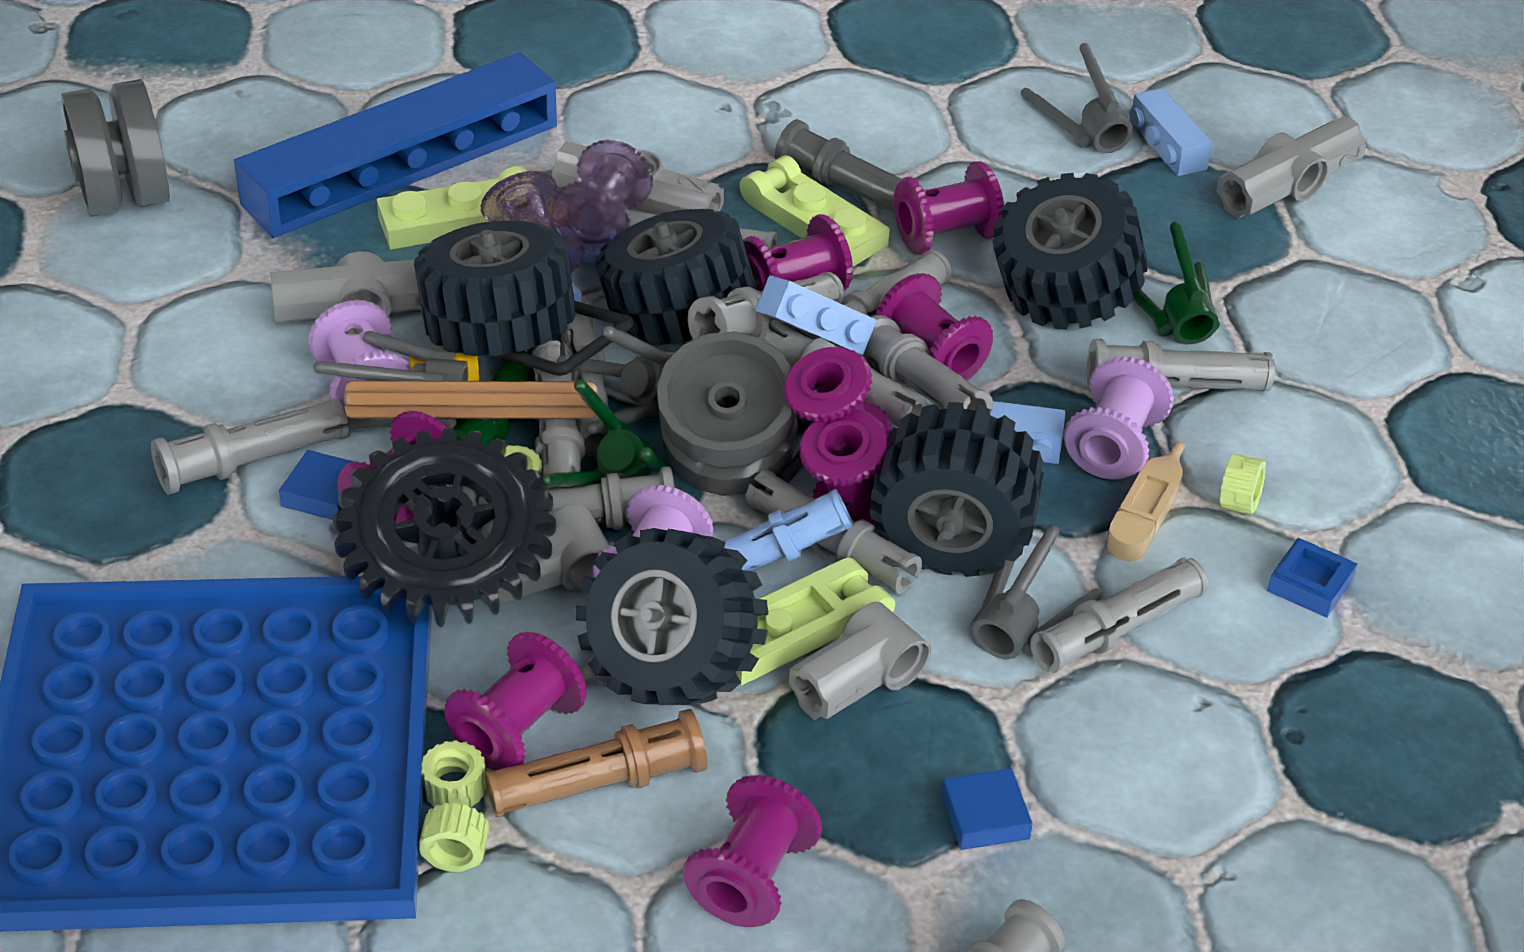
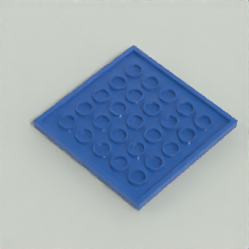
(210, 754)

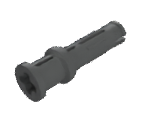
(832, 163)

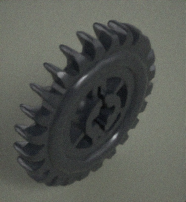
(453, 557)

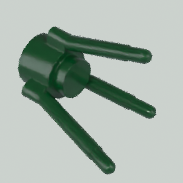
(1188, 305)
(617, 452)

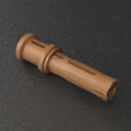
(630, 757)

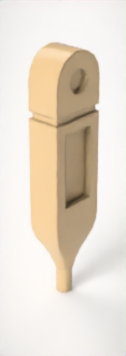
(1146, 506)

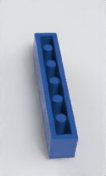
(395, 144)

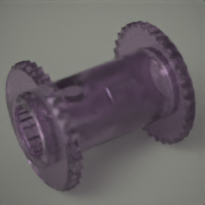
(611, 181)
(535, 194)

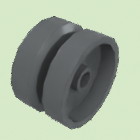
(108, 149)
(726, 412)

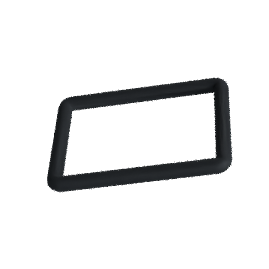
(621, 321)

